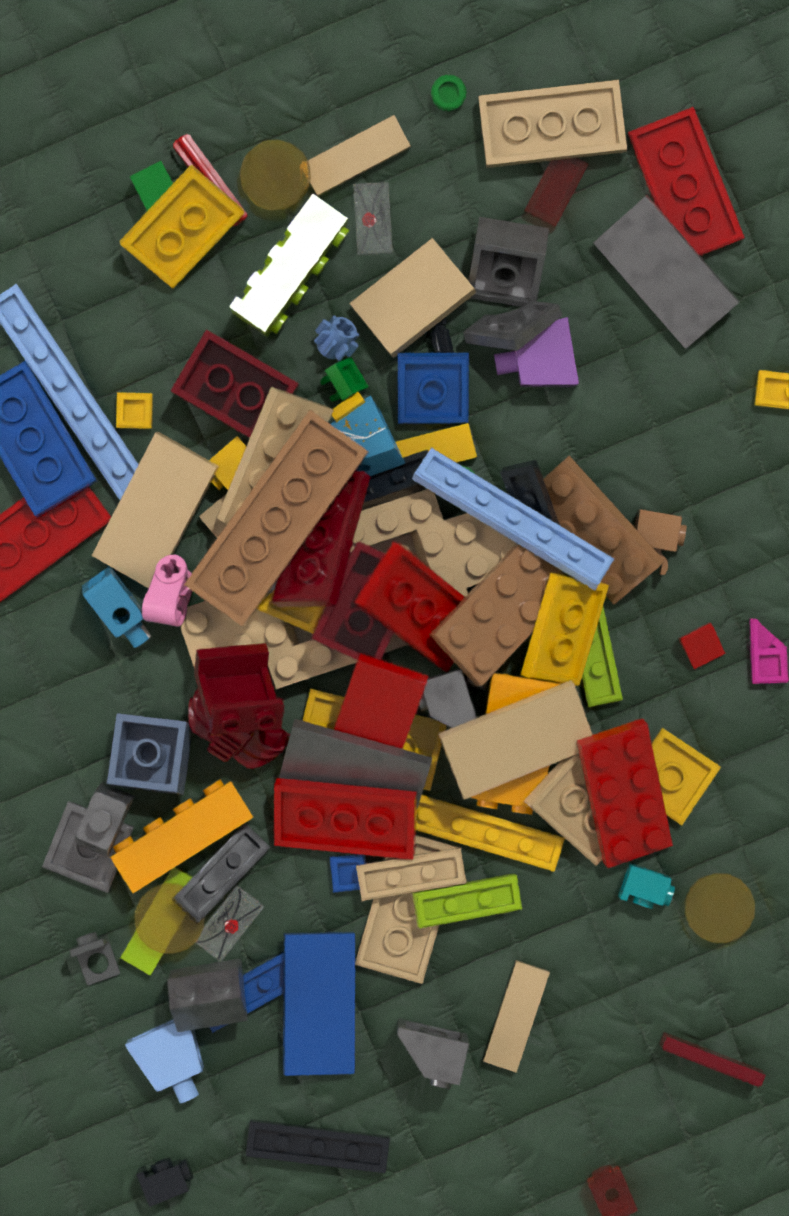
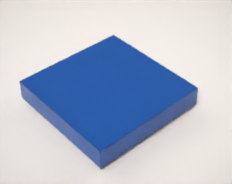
(433, 388)

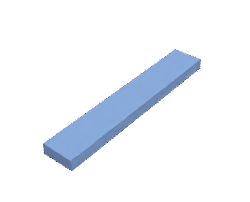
(513, 519)

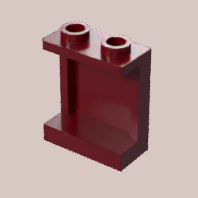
(237, 689)

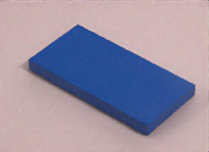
(37, 444)
(319, 1003)

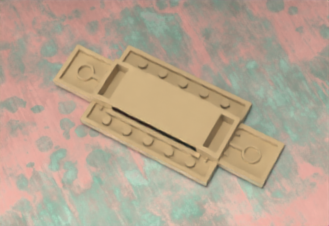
(456, 549)

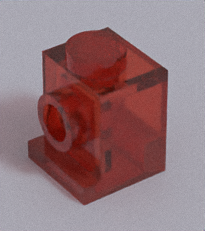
(607, 1178)

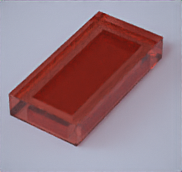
(556, 189)

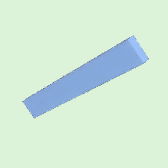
(67, 390)

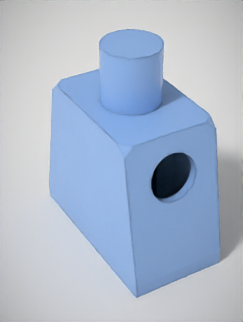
(168, 1058)

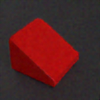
(701, 645)

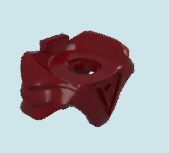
(248, 748)

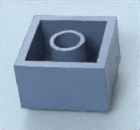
(150, 754)

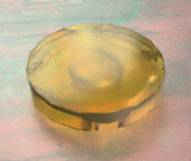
(275, 175)
(719, 907)
(163, 923)

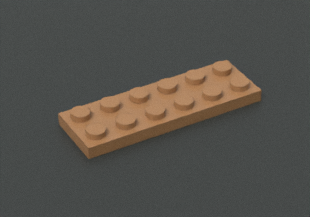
(276, 518)

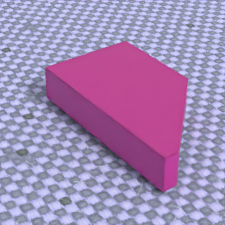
(767, 656)

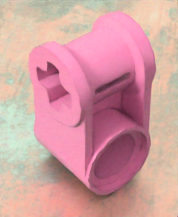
(167, 595)

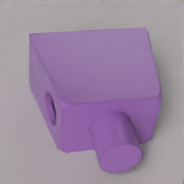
(544, 360)

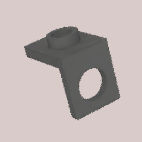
(91, 944)

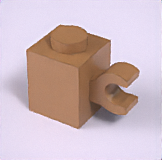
(661, 532)

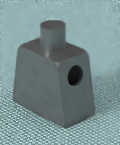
(104, 819)

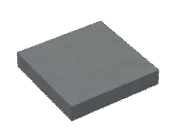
(79, 862)

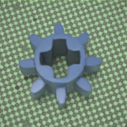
(336, 338)

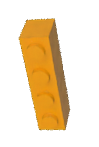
(181, 836)

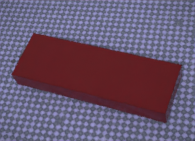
(712, 1059)

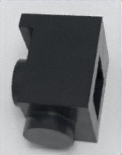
(165, 1180)

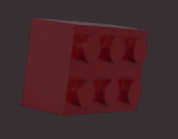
(228, 383)
(347, 625)

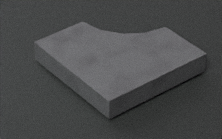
(513, 328)

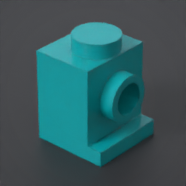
(646, 887)

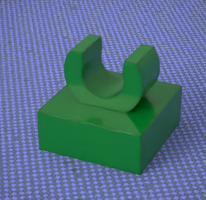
(345, 378)

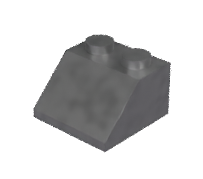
(508, 261)
(448, 699)
(207, 995)
(435, 1051)

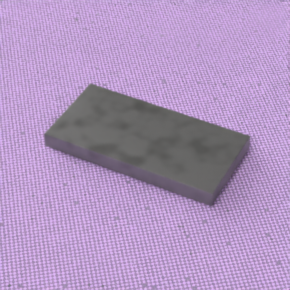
(666, 272)
(346, 759)

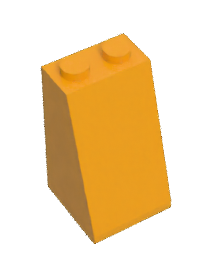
(501, 692)

